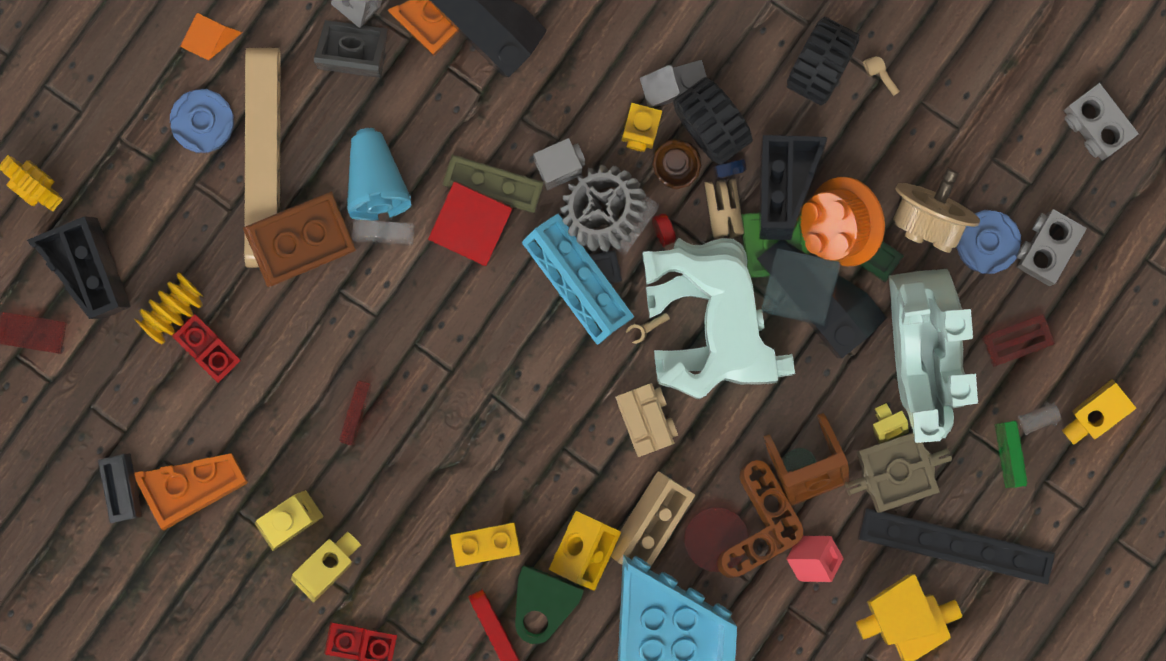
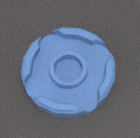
(202, 121)
(991, 244)

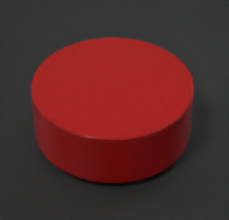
(664, 229)

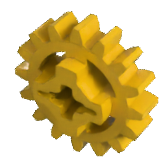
(30, 183)

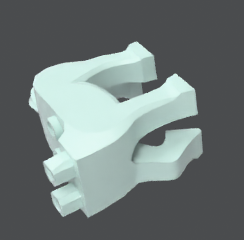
(731, 321)
(930, 350)

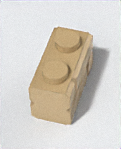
(646, 420)

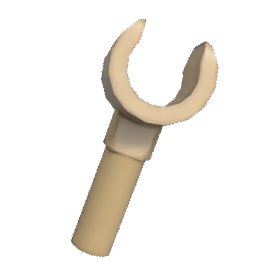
(876, 65)
(647, 327)

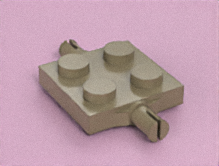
(897, 472)

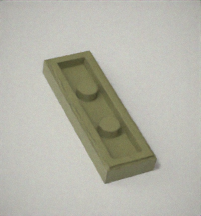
(494, 182)

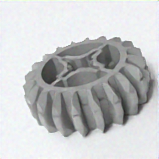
(582, 222)

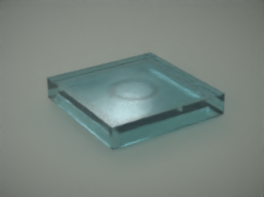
(801, 287)

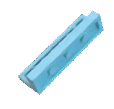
(578, 278)

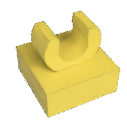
(889, 425)

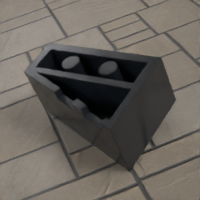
(785, 181)

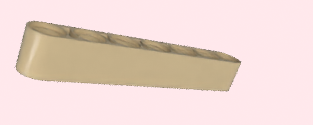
(261, 138)

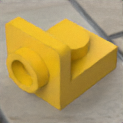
(641, 127)

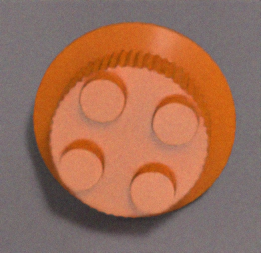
(843, 222)

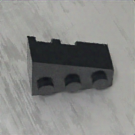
(84, 265)

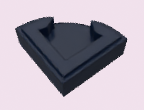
(730, 168)

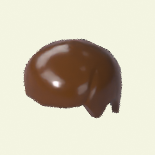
(677, 164)

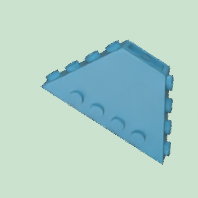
(668, 622)

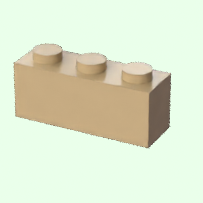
(653, 520)

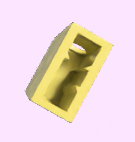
(288, 519)
(314, 576)

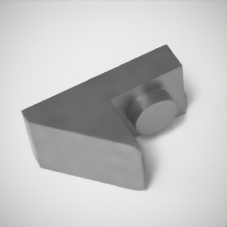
(668, 82)

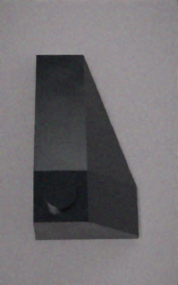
(496, 29)
(851, 313)

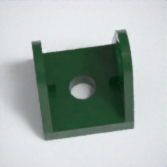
(547, 595)

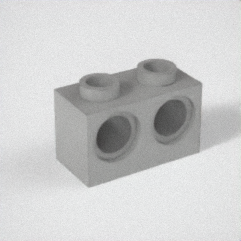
(1107, 117)
(559, 163)
(1056, 251)

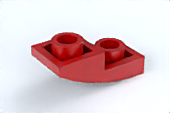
(206, 347)
(359, 643)

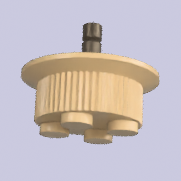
(932, 214)

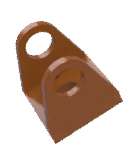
(814, 478)

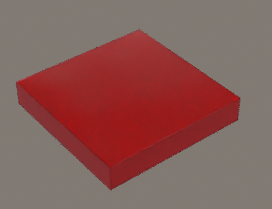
(470, 223)

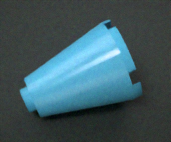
(374, 178)

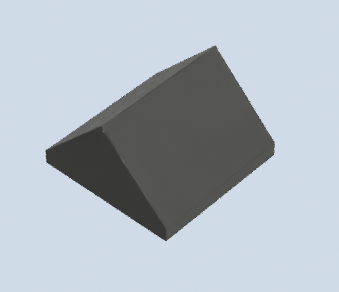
(351, 49)

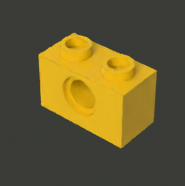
(485, 544)
(585, 550)

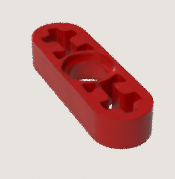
(493, 626)

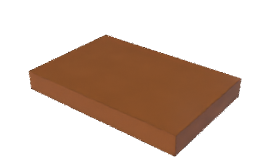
(299, 239)

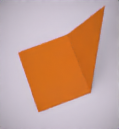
(207, 37)

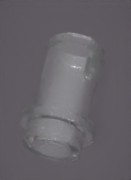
(1040, 418)

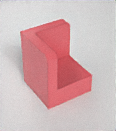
(815, 559)

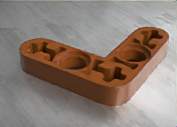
(772, 530)

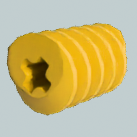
(170, 309)

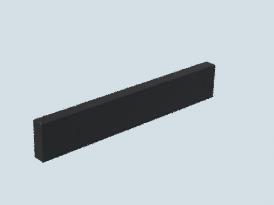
(956, 546)

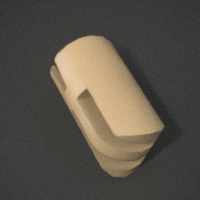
(726, 220)

